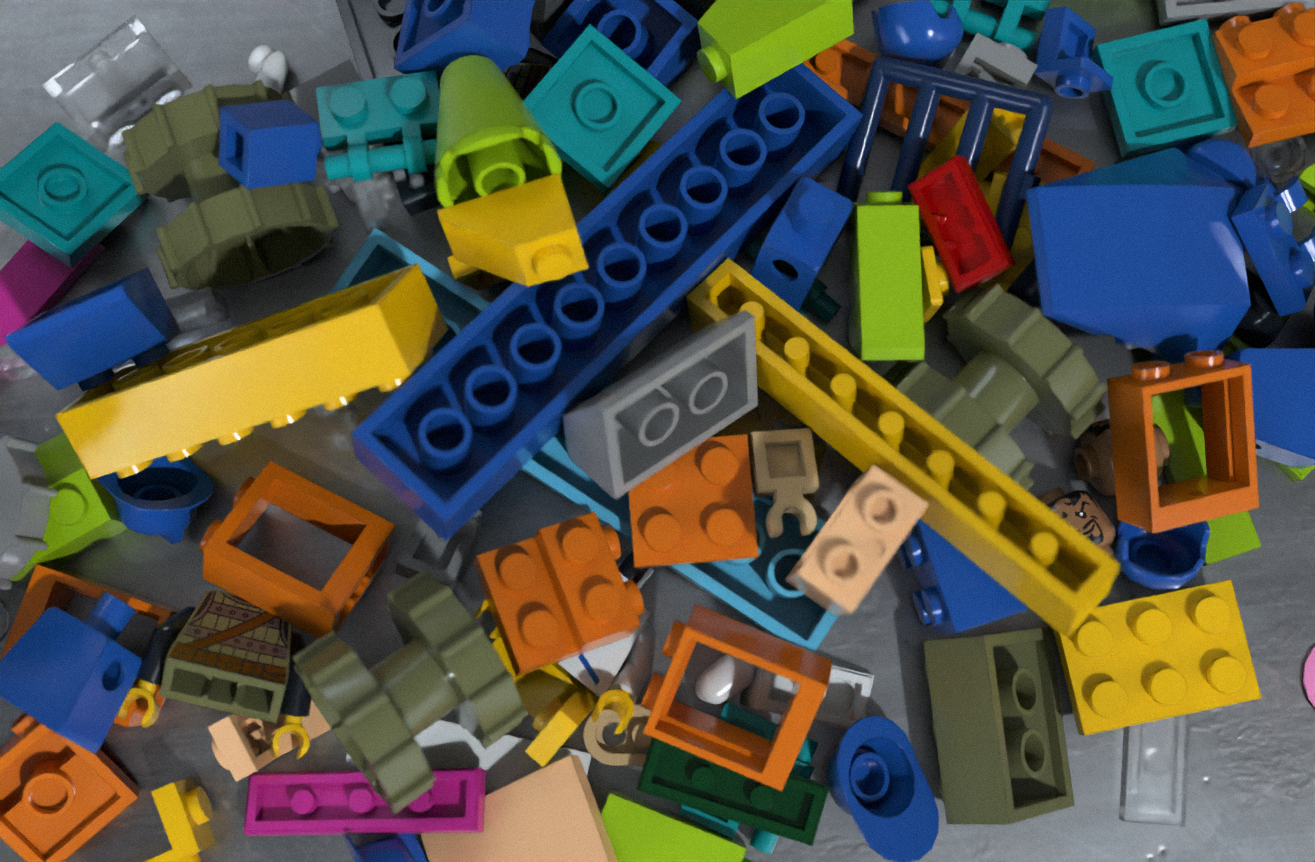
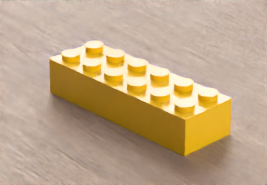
(257, 375)

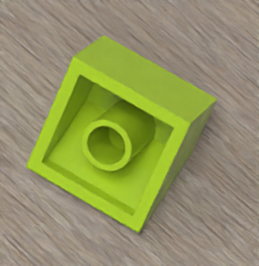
(78, 515)

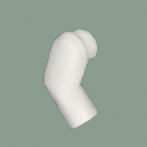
(270, 66)
(724, 679)

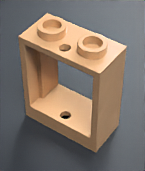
(848, 547)

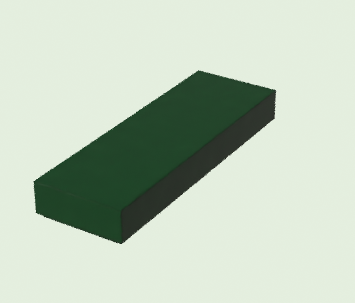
(730, 795)

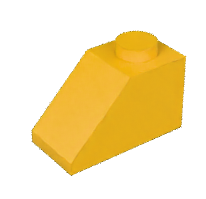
(517, 232)

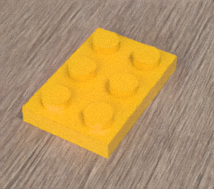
(1157, 658)

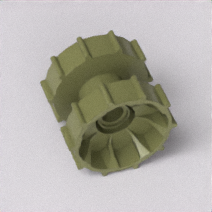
(228, 231)
(1013, 371)
(438, 671)

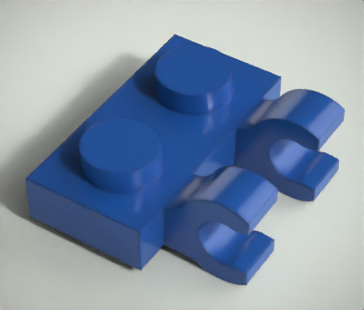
(1266, 231)

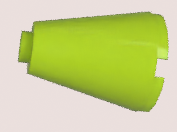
(486, 134)

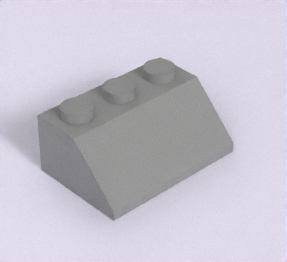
(666, 406)

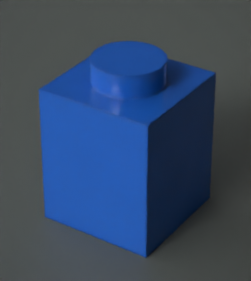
(268, 143)

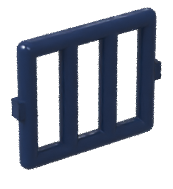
(983, 97)

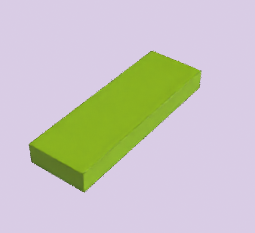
(1187, 460)

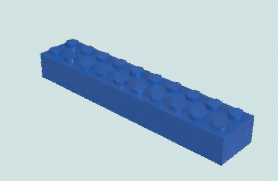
(548, 346)

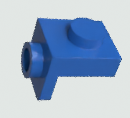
(1066, 55)

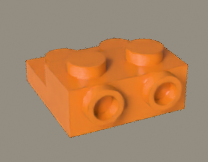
(1270, 73)
(559, 593)
(56, 792)

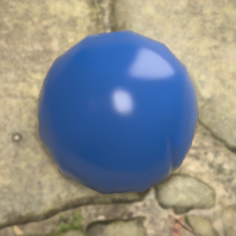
(916, 32)
(1161, 558)

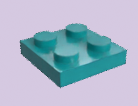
(1165, 88)
(600, 108)
(65, 194)

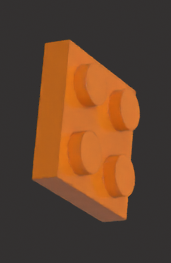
(696, 507)

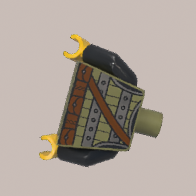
(229, 661)

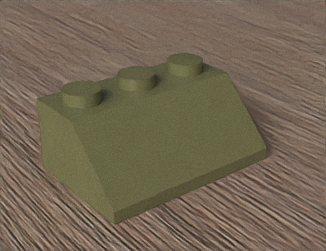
(998, 726)

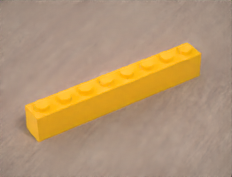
(875, 424)

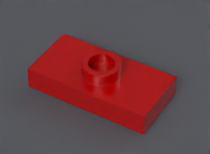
(961, 224)

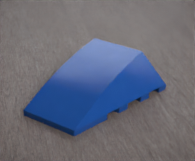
(1142, 254)

